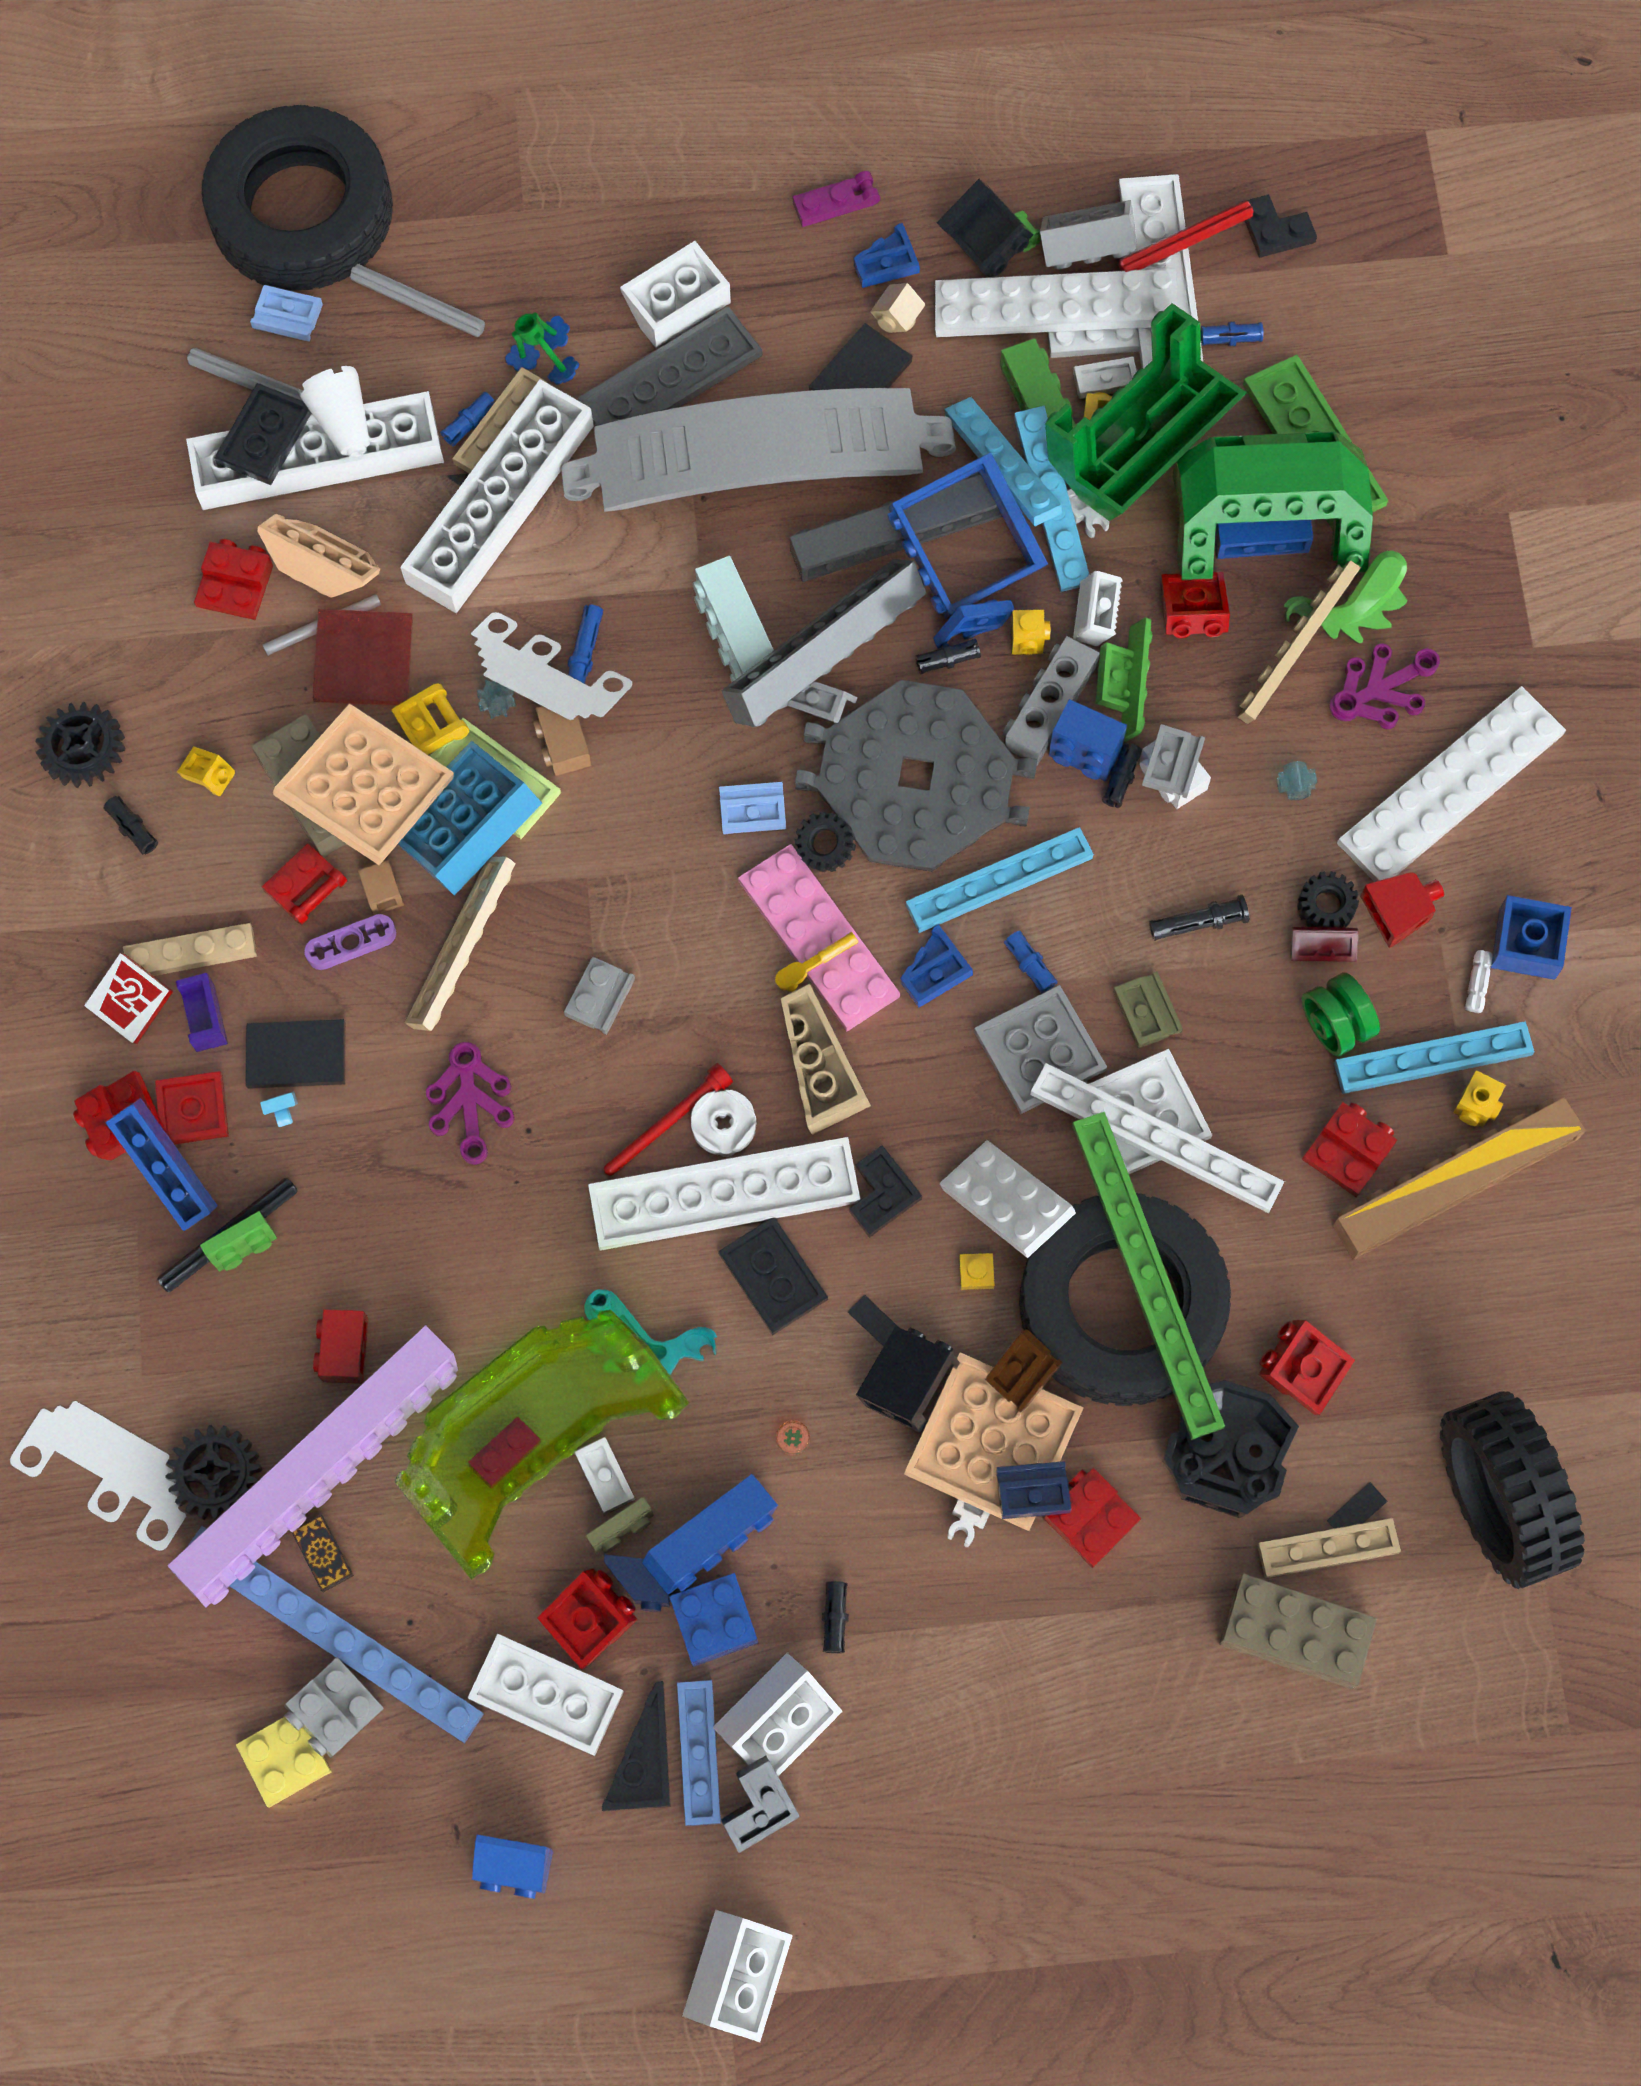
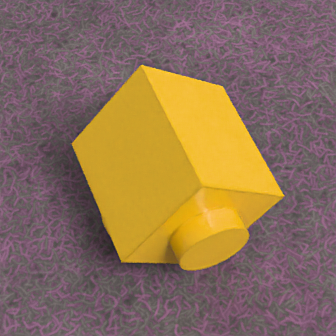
(1029, 632)
(1480, 1100)

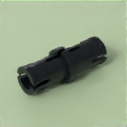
(947, 656)
(1122, 775)
(130, 825)
(835, 1617)

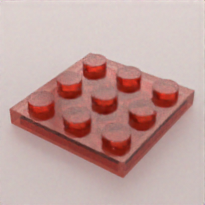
(362, 657)

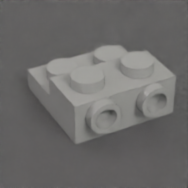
(332, 1708)

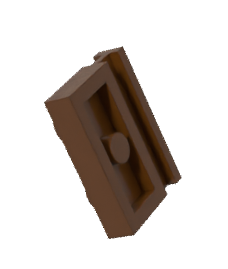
(1023, 1370)

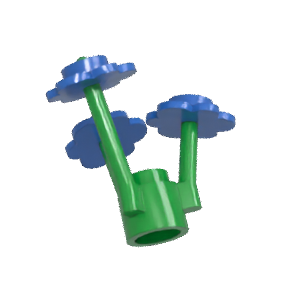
(549, 335)

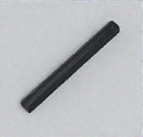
(197, 1259)

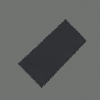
(872, 1319)
(1359, 1508)

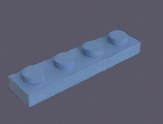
(698, 1753)

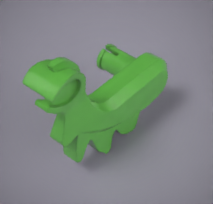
(1373, 594)

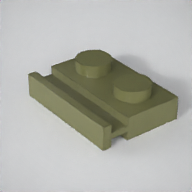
(1147, 1009)
(633, 1519)

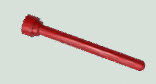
(714, 1081)

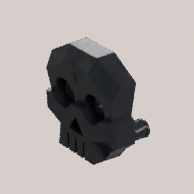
(1249, 1421)

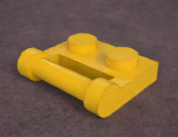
(420, 725)

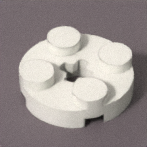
(723, 1104)

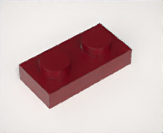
(504, 1452)

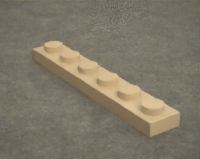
(1304, 630)
(459, 944)

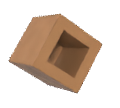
(380, 887)

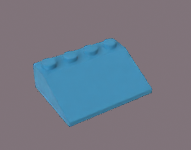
(469, 818)

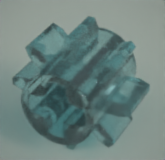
(495, 699)
(1296, 780)

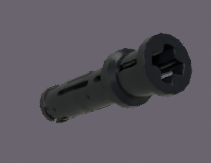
(1214, 916)

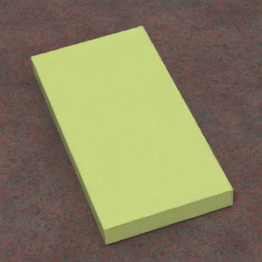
(539, 785)

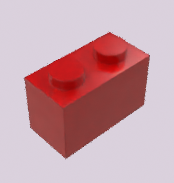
(341, 1346)

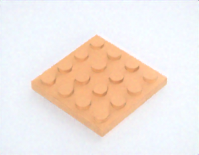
(363, 784)
(980, 1430)

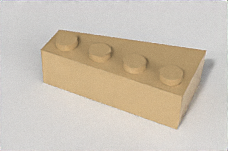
(823, 1071)

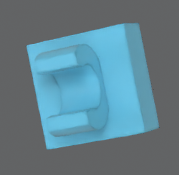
(279, 1106)

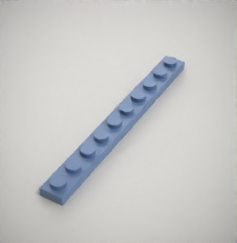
(358, 1651)

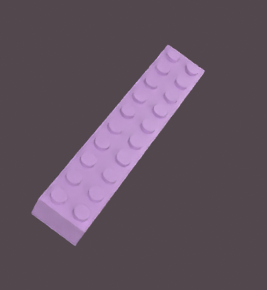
(315, 1468)

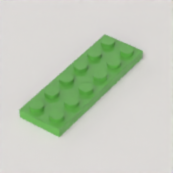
(1294, 404)

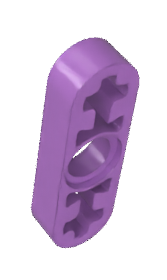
(368, 924)

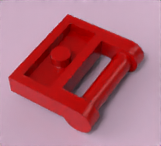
(298, 877)

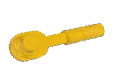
(796, 972)

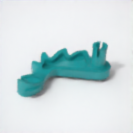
(667, 1352)

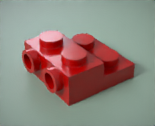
(233, 579)
(1195, 605)
(103, 1104)
(1350, 1148)
(1305, 1365)
(1096, 1517)
(588, 1617)

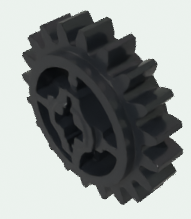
(81, 728)
(199, 1472)

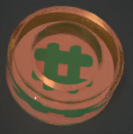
(793, 1437)

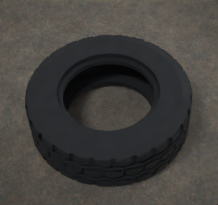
(284, 140)
(1111, 1373)

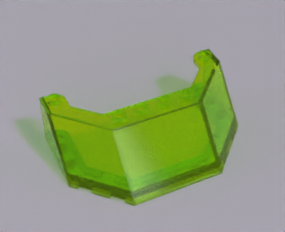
(562, 1388)

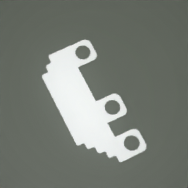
(539, 682)
(111, 1452)

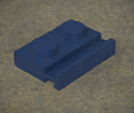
(1033, 1490)

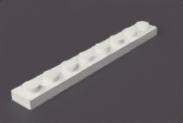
(1159, 1138)

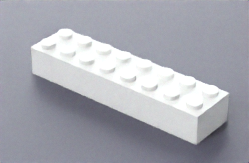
(400, 437)
(497, 496)

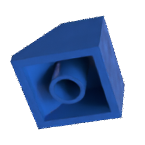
(511, 1865)

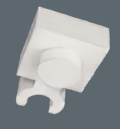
(1085, 513)
(969, 1516)

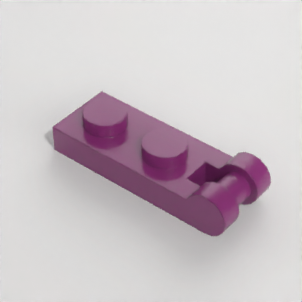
(836, 199)

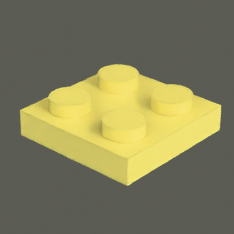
(281, 1761)

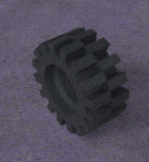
(806, 842)
(1333, 885)

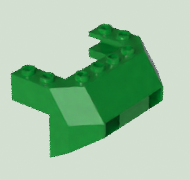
(1144, 423)
(1272, 481)

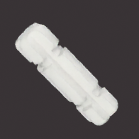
(1479, 981)

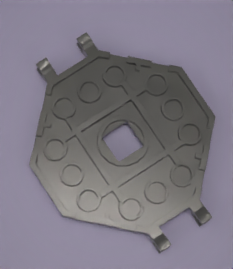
(906, 823)

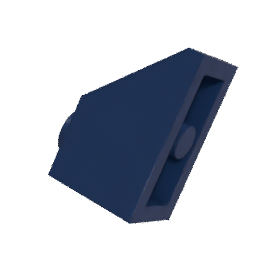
(638, 1582)

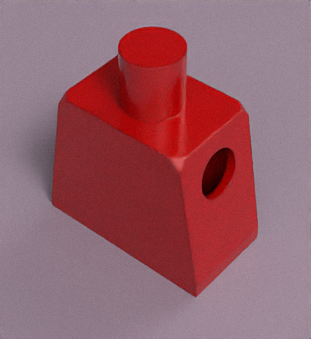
(1401, 905)

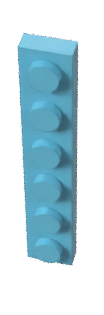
(984, 437)
(1061, 530)
(999, 880)
(1434, 1057)

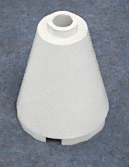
(338, 408)

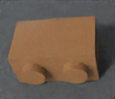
(563, 740)

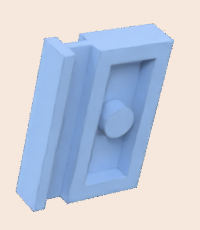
(286, 313)
(752, 807)

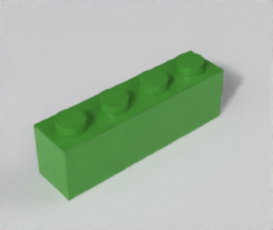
(1031, 379)

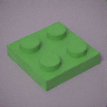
(239, 1241)

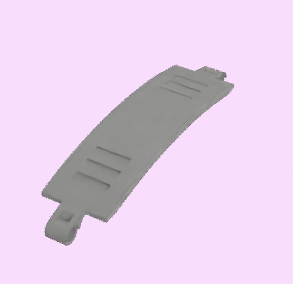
(756, 444)

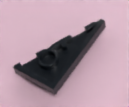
(644, 1770)

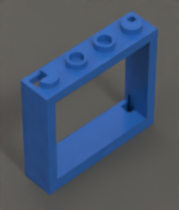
(1008, 508)

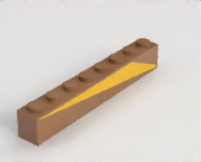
(1457, 1178)

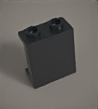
(985, 228)
(906, 1377)

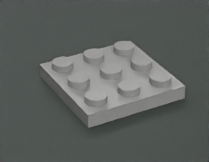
(1034, 1035)

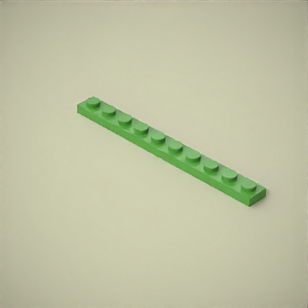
(1148, 1276)

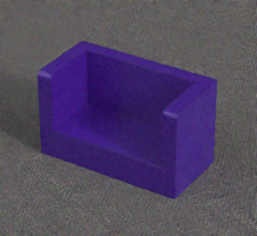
(202, 1012)

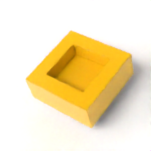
(976, 1271)

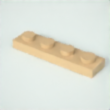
(495, 420)
(194, 949)
(1328, 1548)

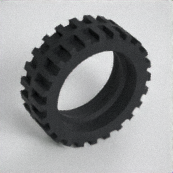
(1512, 1489)

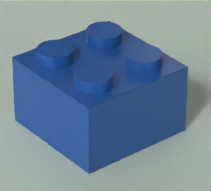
(1087, 740)
(1531, 937)
(713, 1619)

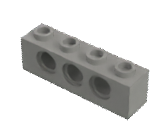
(1069, 657)

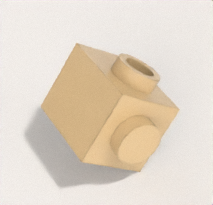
(897, 308)

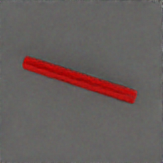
(1187, 237)

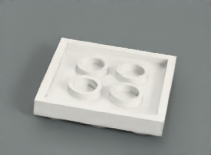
(1160, 1091)

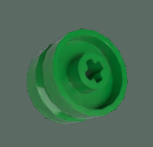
(1340, 1014)

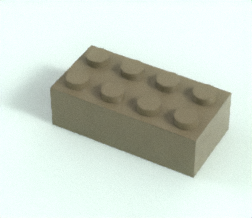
(278, 755)
(1298, 1631)

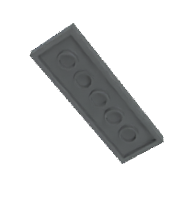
(675, 370)

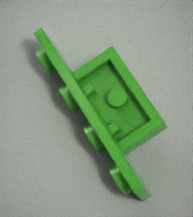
(1123, 677)

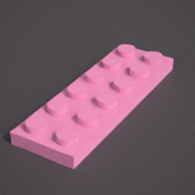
(809, 922)

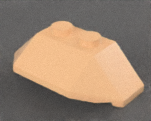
(316, 556)

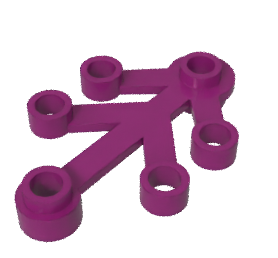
(1380, 688)
(469, 1097)

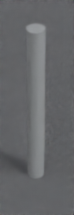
(311, 629)

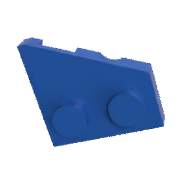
(887, 259)
(974, 619)
(935, 969)

